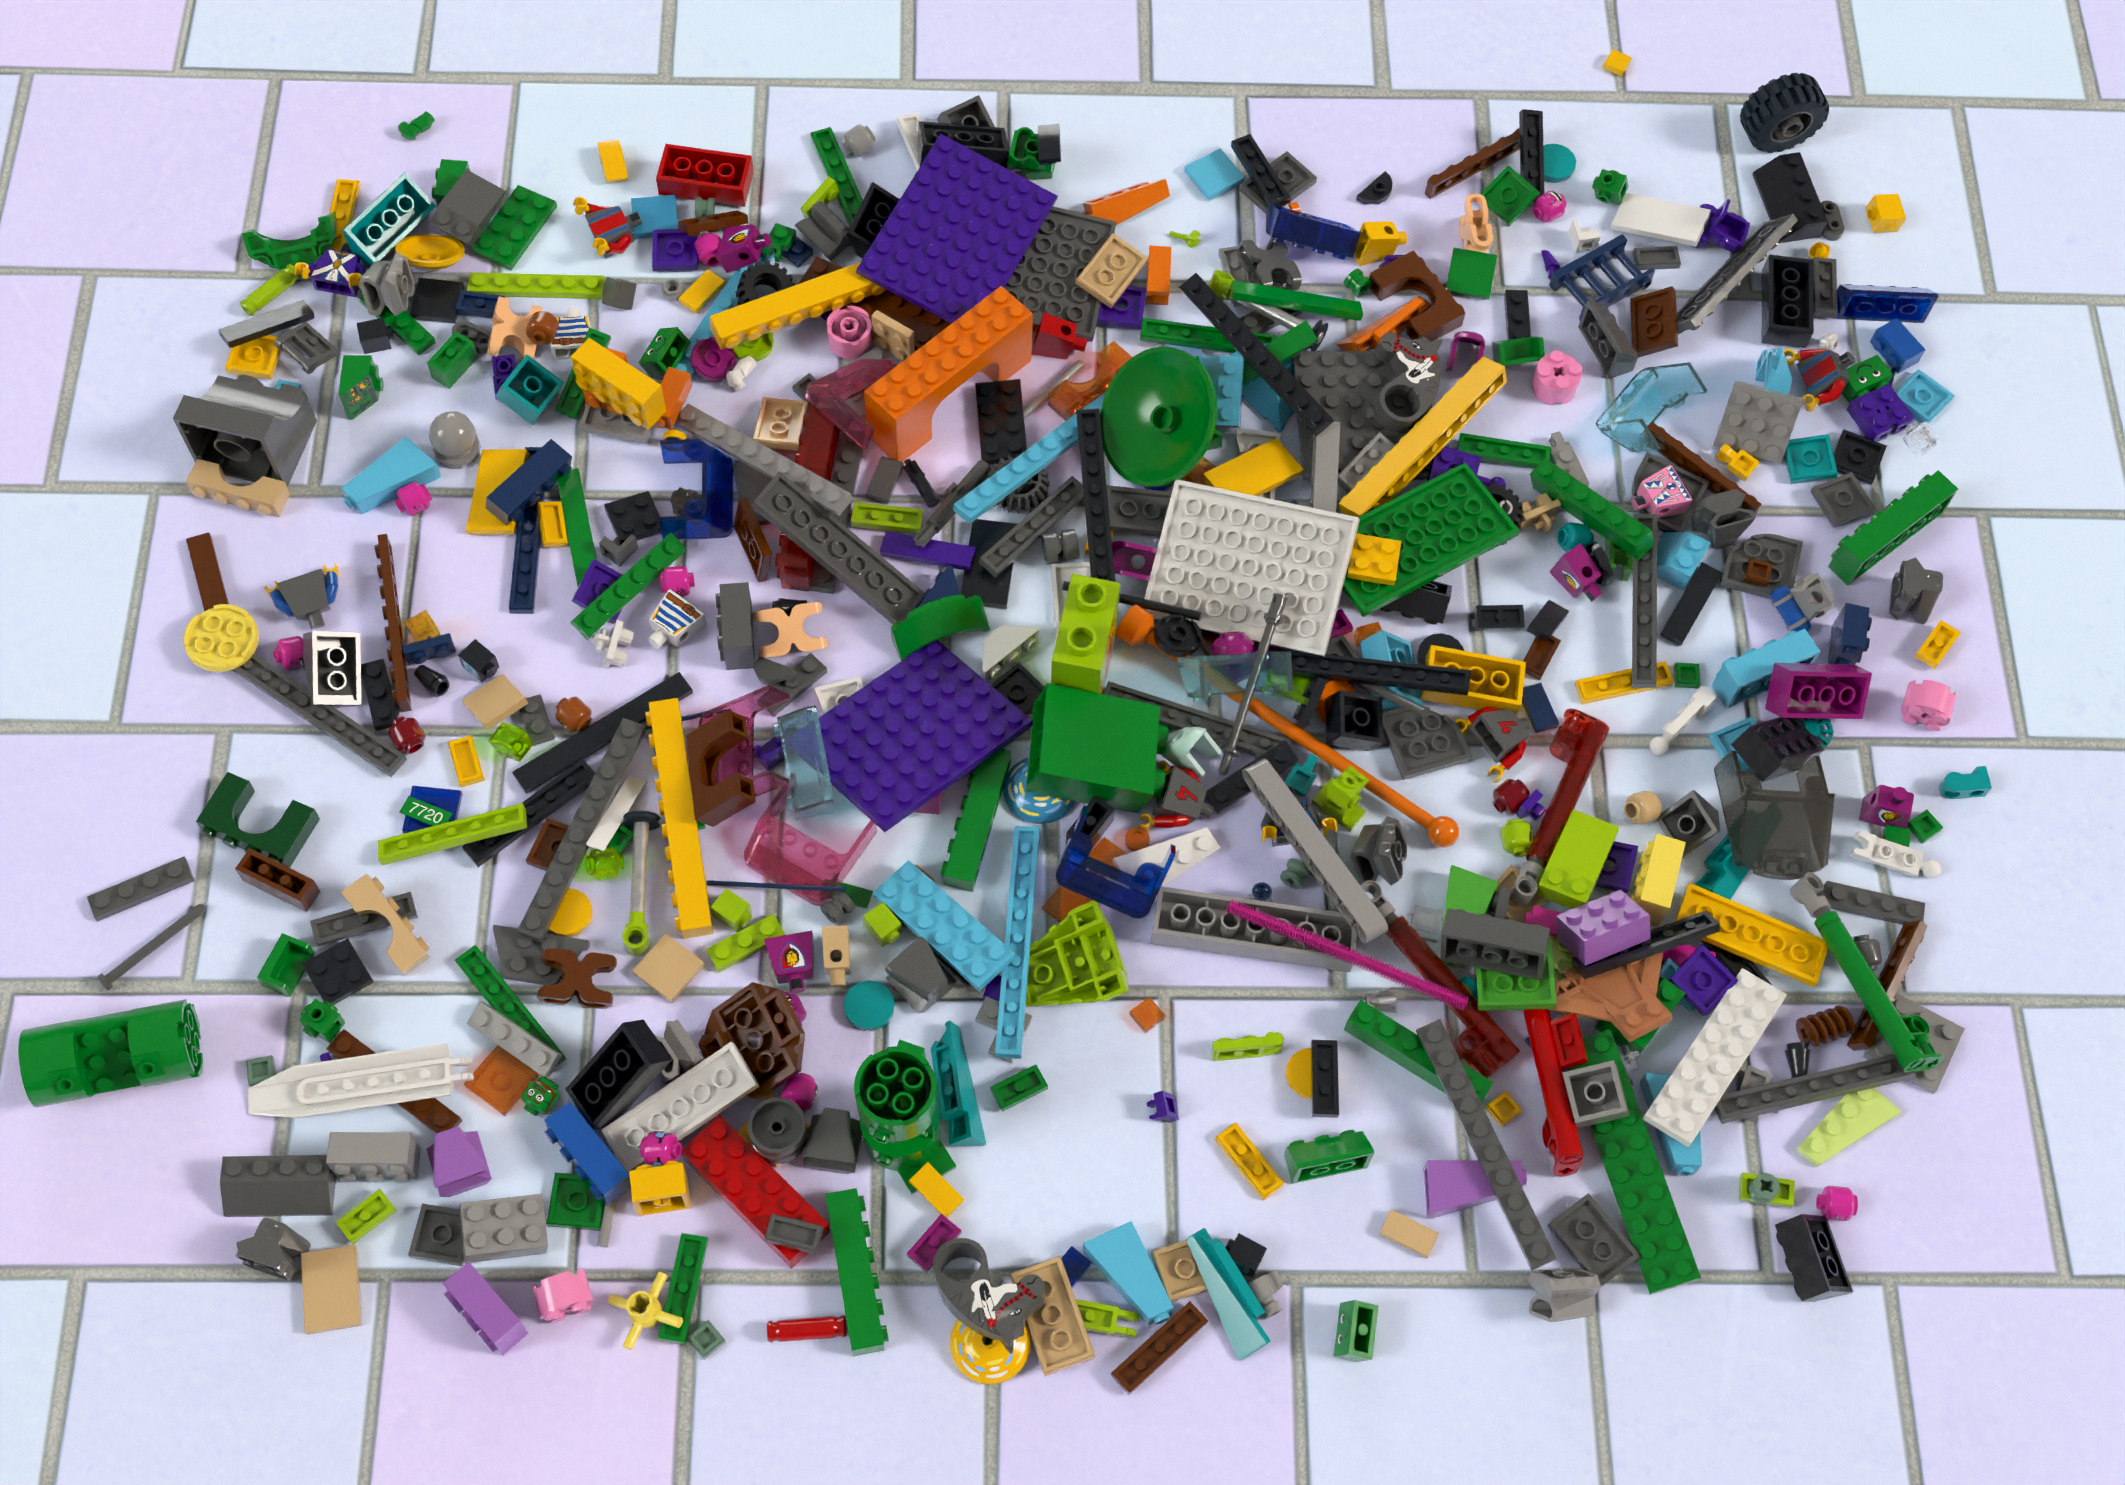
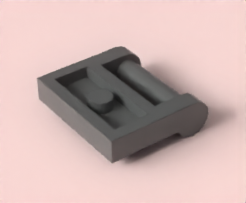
(311, 343)

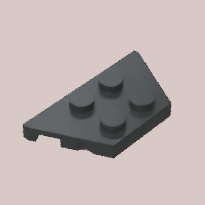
(522, 956)

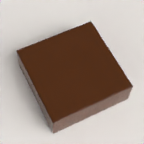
(1758, 572)

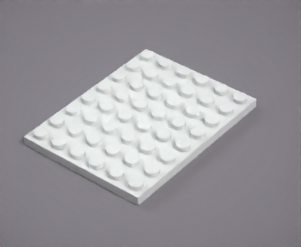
(1236, 549)

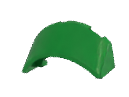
(283, 252)
(938, 620)

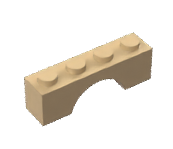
(265, 495)
(405, 949)

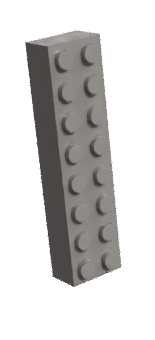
(1202, 924)

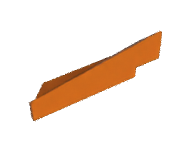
(1128, 201)
(1391, 323)

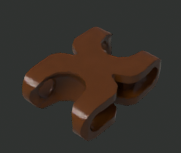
(577, 978)

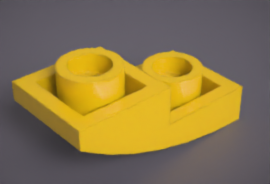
(612, 161)

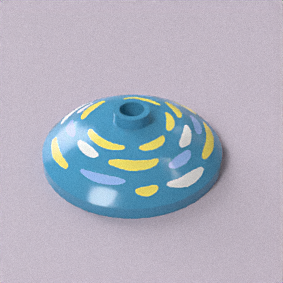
(1031, 806)

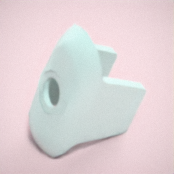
(1179, 751)

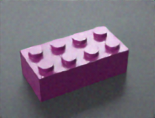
(1818, 691)

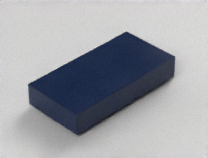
(1539, 708)

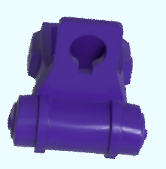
(1724, 228)

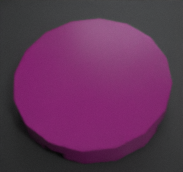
(710, 361)

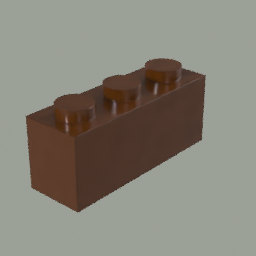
(277, 880)

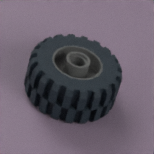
(1784, 112)

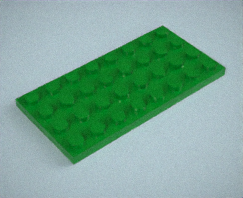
(1438, 530)

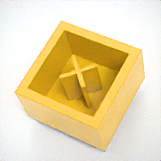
(660, 1188)

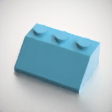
(1227, 378)
(1391, 648)

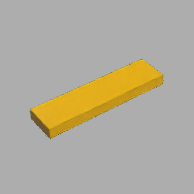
(344, 206)
(1617, 684)

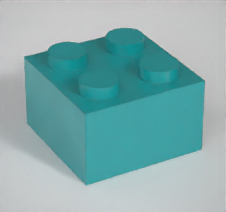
(529, 389)

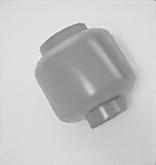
(858, 140)

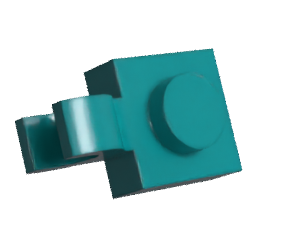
(1302, 777)

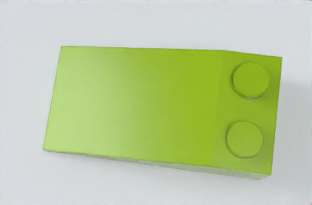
(1577, 860)

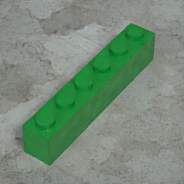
(1592, 509)
(976, 821)
(1402, 1046)
(855, 1273)

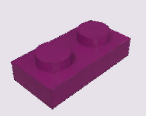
(936, 1235)

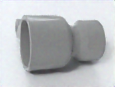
(1264, 1289)

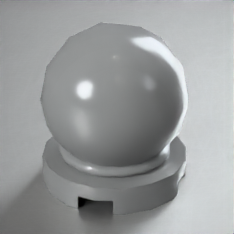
(454, 439)

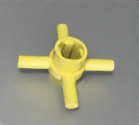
(649, 1303)

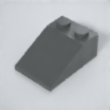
(967, 113)
(467, 208)
(333, 667)

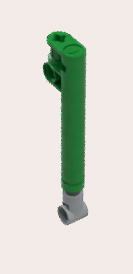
(1904, 1034)

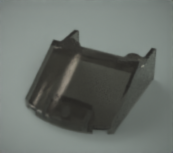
(1776, 830)

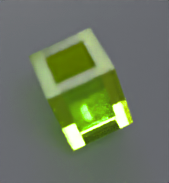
(511, 741)

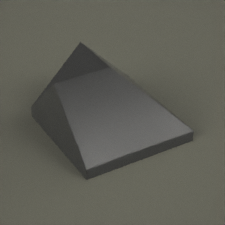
(1690, 821)

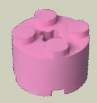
(849, 332)
(1556, 378)
(1928, 704)
(562, 1295)

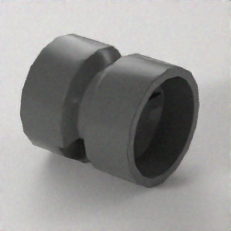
(1060, 546)

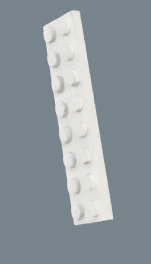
(1714, 1058)

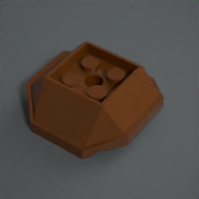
(755, 1013)

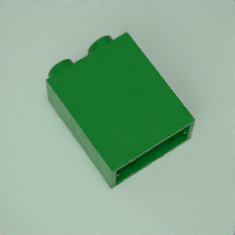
(1095, 747)

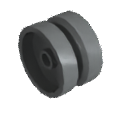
(778, 1115)

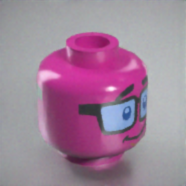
(660, 1147)

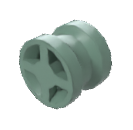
(704, 207)
(1295, 873)
(1759, 1193)

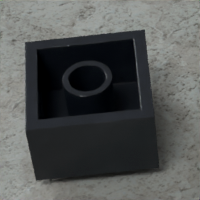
(1354, 720)

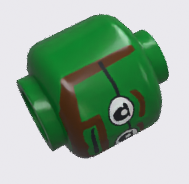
(540, 1095)

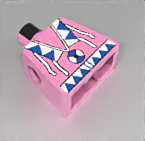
(1662, 494)

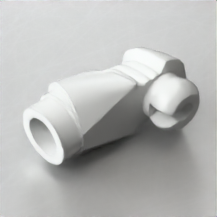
(740, 371)

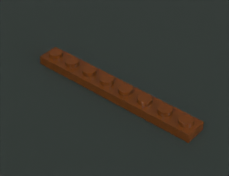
(393, 631)

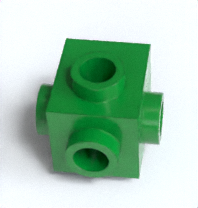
(1610, 186)
(321, 1020)

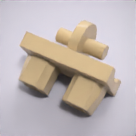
(1542, 516)

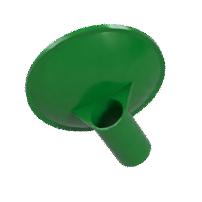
(1158, 416)

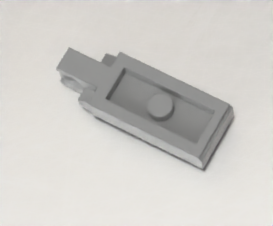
(1565, 457)

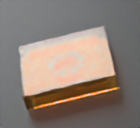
(500, 1080)

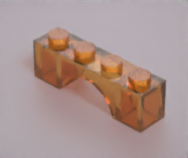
(1073, 396)

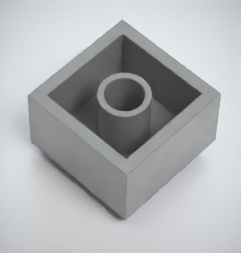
(1596, 1094)

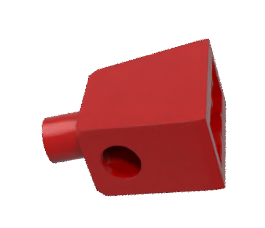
(1056, 338)

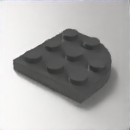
(1694, 485)
(1770, 548)
(1423, 743)

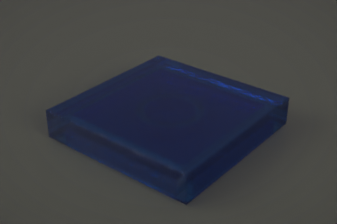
(442, 798)

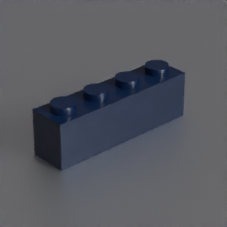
(529, 482)

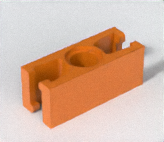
(1158, 275)

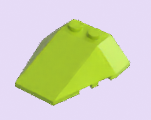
(1076, 961)

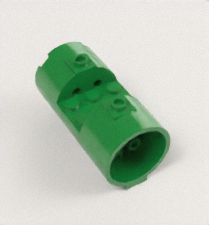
(110, 1053)
(898, 1106)

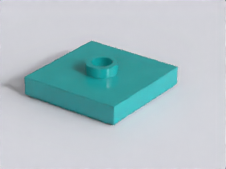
(1810, 459)

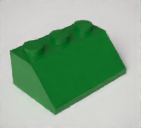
(1668, 995)
(1328, 1156)

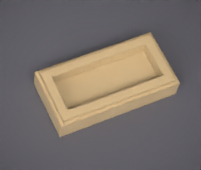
(1408, 1233)

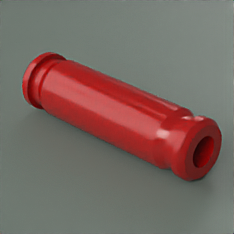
(806, 1329)

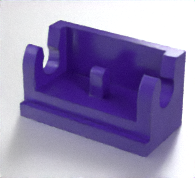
(770, 753)

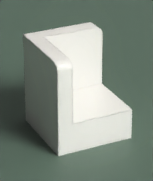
(1583, 238)

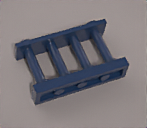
(1598, 259)

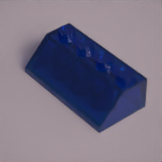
(1311, 231)
(1884, 303)

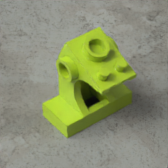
(1344, 794)

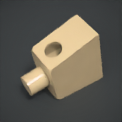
(836, 945)

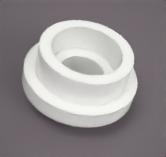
(1829, 341)

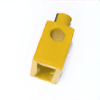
(1377, 241)

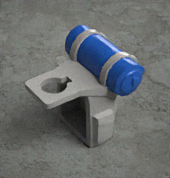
(1803, 602)

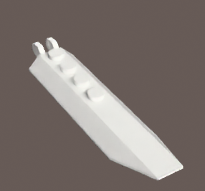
(358, 1082)

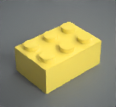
(1658, 876)

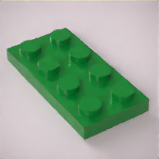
(514, 227)

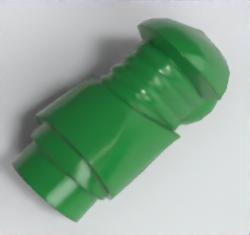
(417, 126)

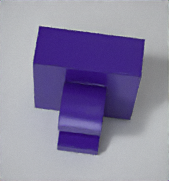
(1531, 806)
(1165, 1107)

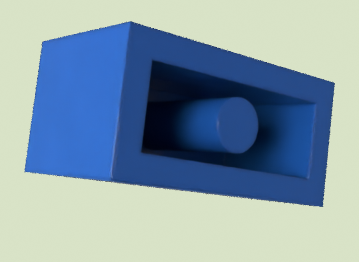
(1897, 345)

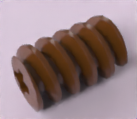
(1825, 1026)

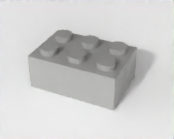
(373, 1156)
(503, 1228)

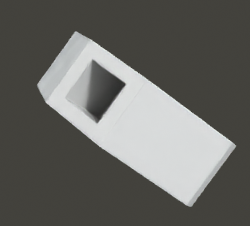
(1005, 648)

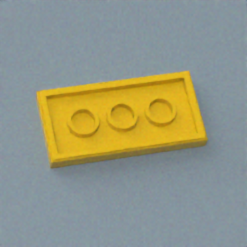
(493, 470)
(1256, 470)

